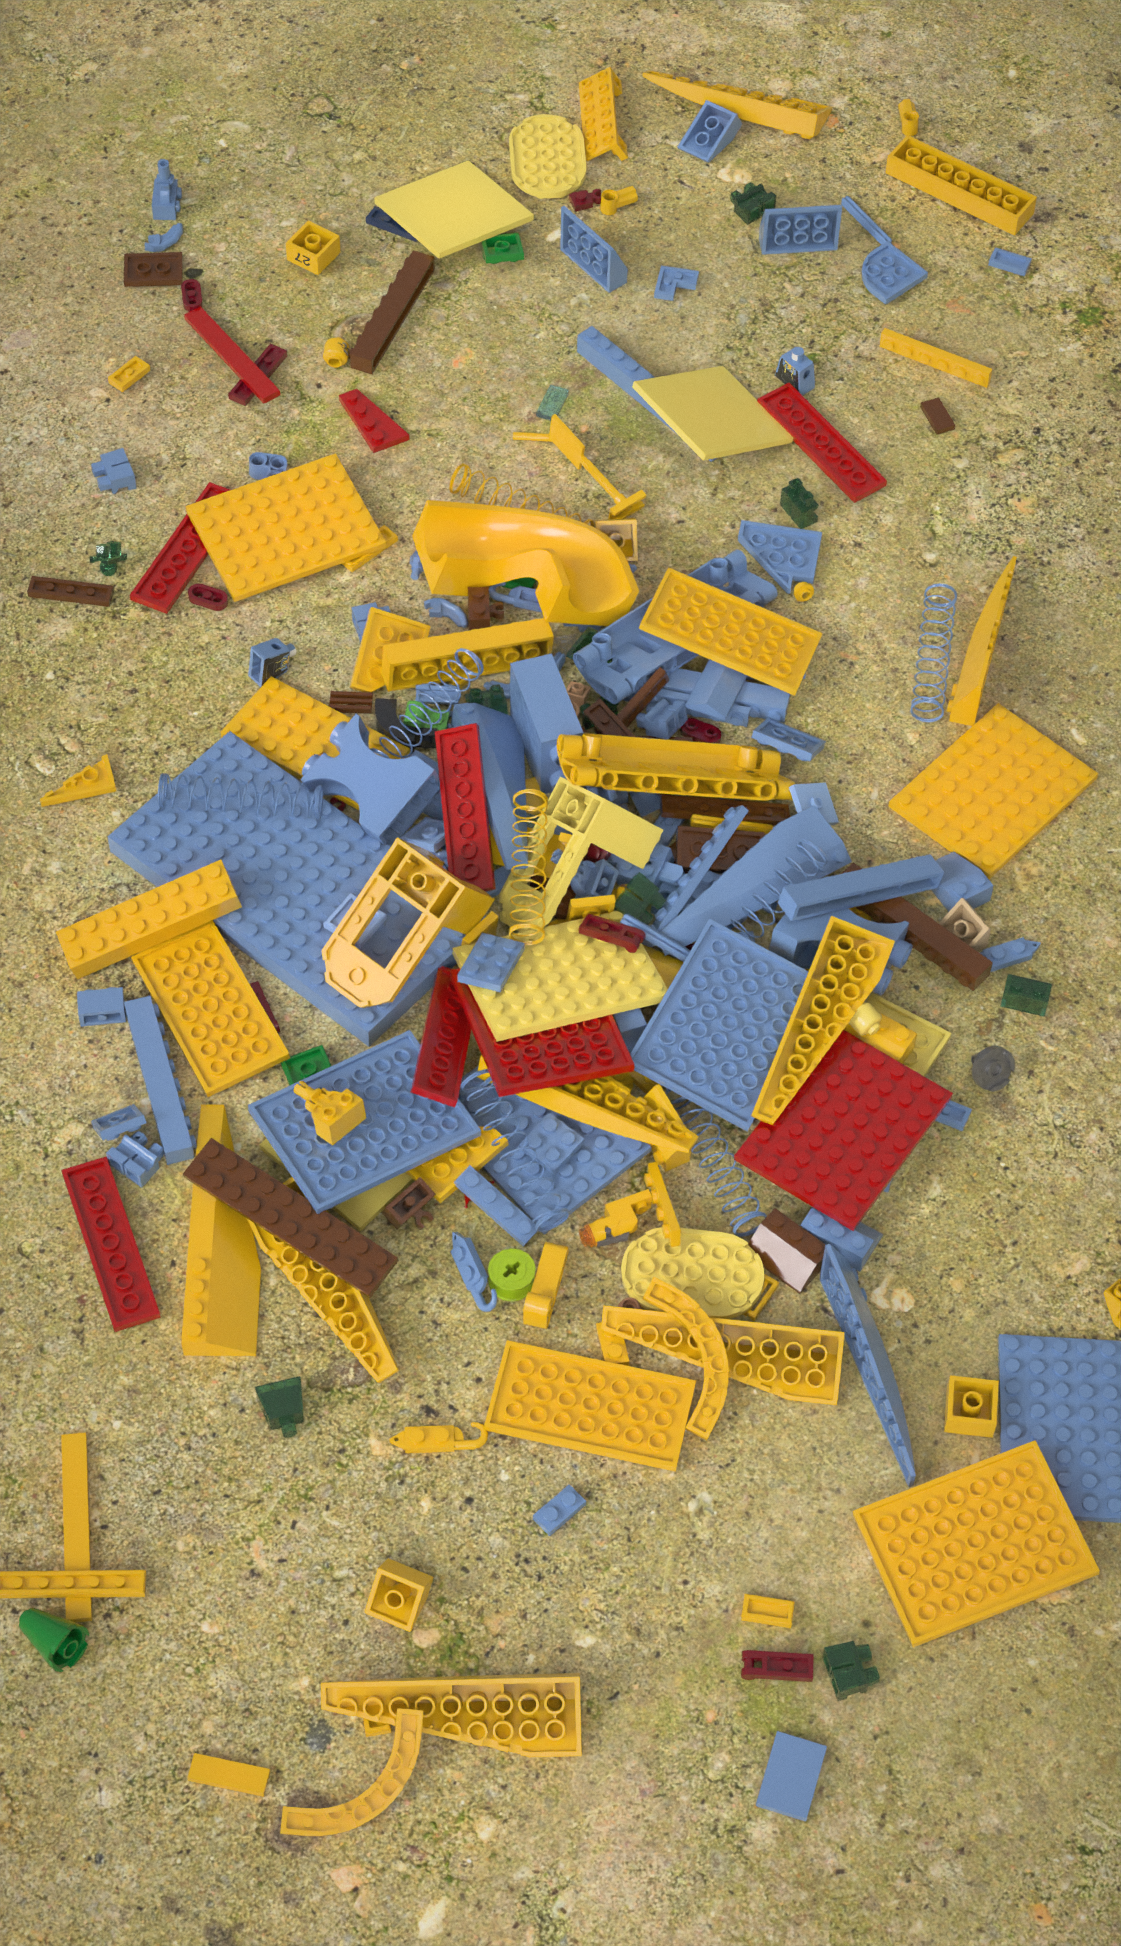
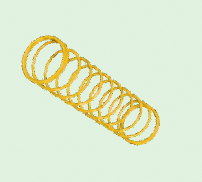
(466, 467)
(529, 808)

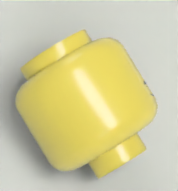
(866, 1019)

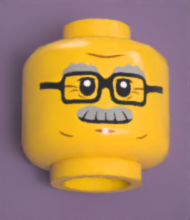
(336, 352)

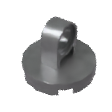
(992, 1068)

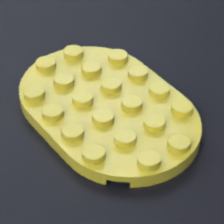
(547, 156)
(707, 1266)

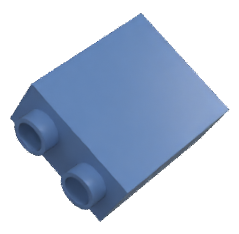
(541, 714)

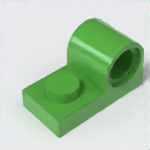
(434, 717)

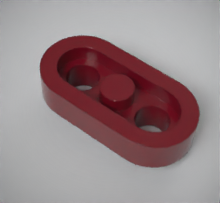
(191, 294)
(210, 597)
(700, 731)

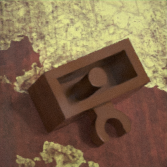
(479, 609)
(410, 1205)

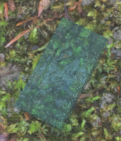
(552, 402)

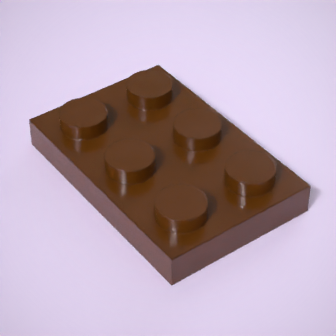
(153, 269)

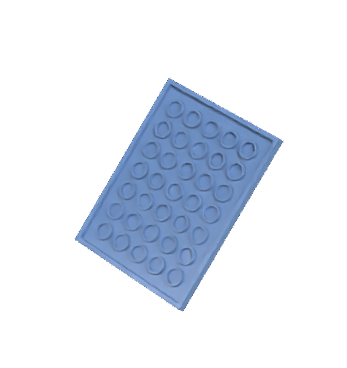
(721, 1024)
(394, 1137)
(585, 1174)
(1071, 1404)

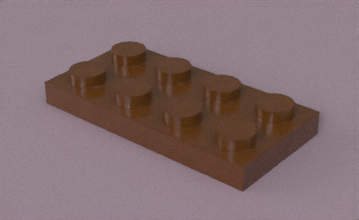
(691, 839)

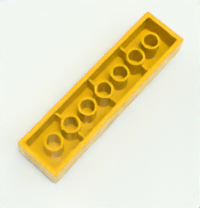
(961, 185)
(496, 646)
(148, 919)

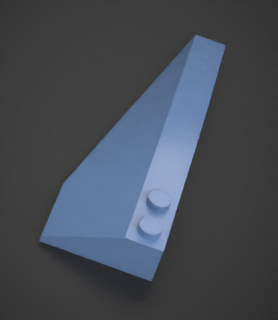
(503, 776)

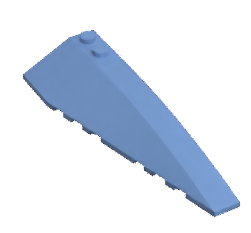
(747, 876)
(868, 1352)

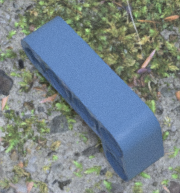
(265, 465)

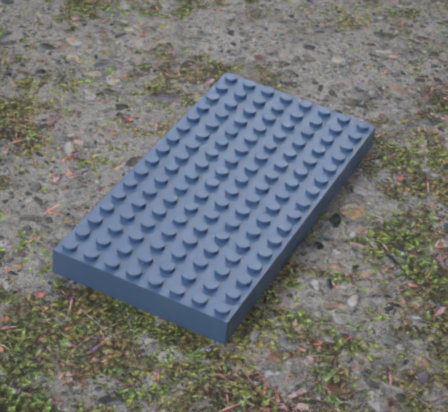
(285, 876)

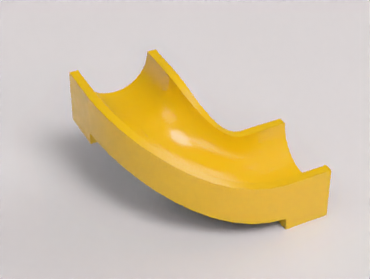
(481, 545)

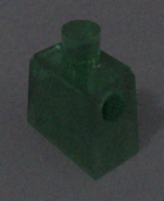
(282, 1404)

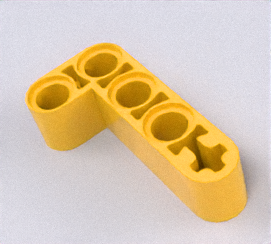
(542, 1298)

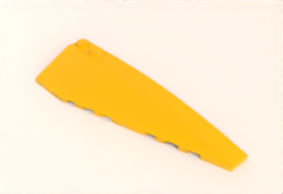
(979, 653)
(837, 984)
(611, 1108)
(771, 1357)
(505, 1712)

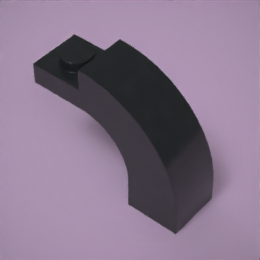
(387, 716)

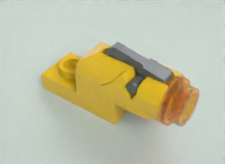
(618, 1220)

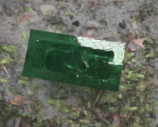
(1026, 995)

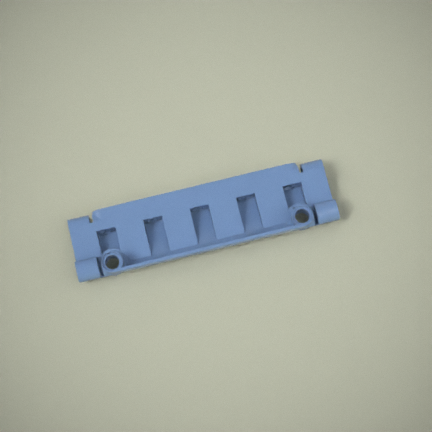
(640, 654)

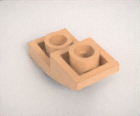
(578, 695)

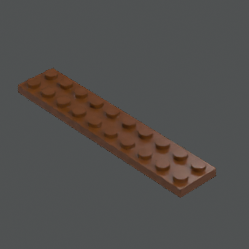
(290, 1217)

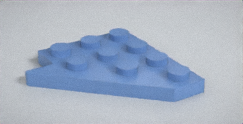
(782, 551)

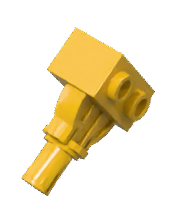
(332, 1111)

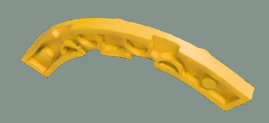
(710, 1347)
(375, 1799)

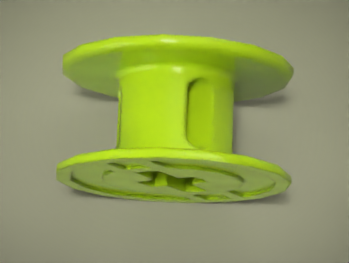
(509, 1263)

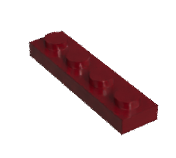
(267, 363)

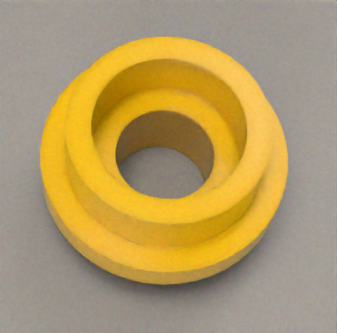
(803, 591)

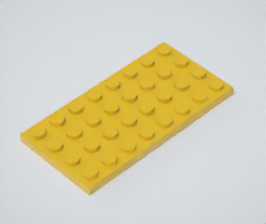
(731, 631)
(294, 727)
(210, 1008)
(590, 1405)

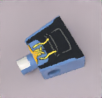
(796, 370)
(269, 660)

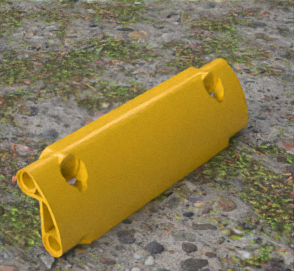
(672, 767)

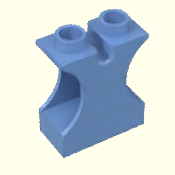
(386, 789)
(800, 940)

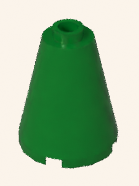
(54, 1637)

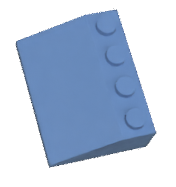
(800, 229)
(591, 252)

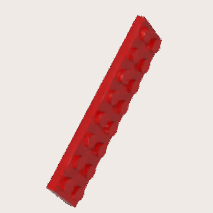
(822, 443)
(174, 564)
(465, 805)
(442, 1044)
(110, 1244)

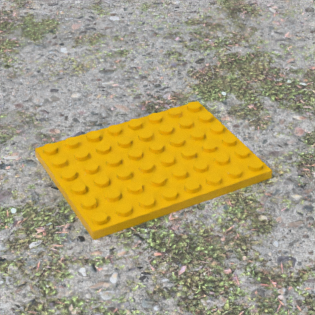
(285, 527)
(993, 790)
(975, 1543)

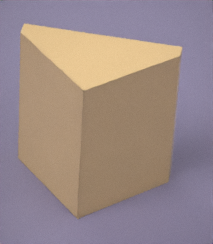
(967, 925)

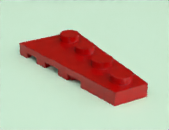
(373, 424)

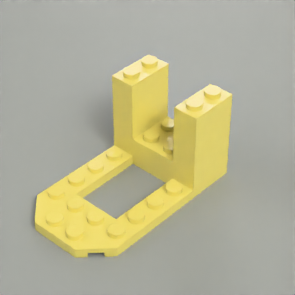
(590, 821)

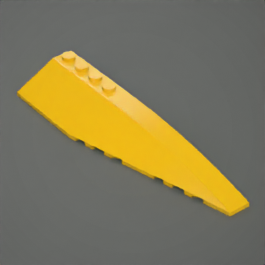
(221, 1266)

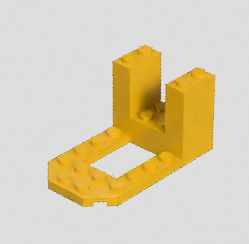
(426, 885)

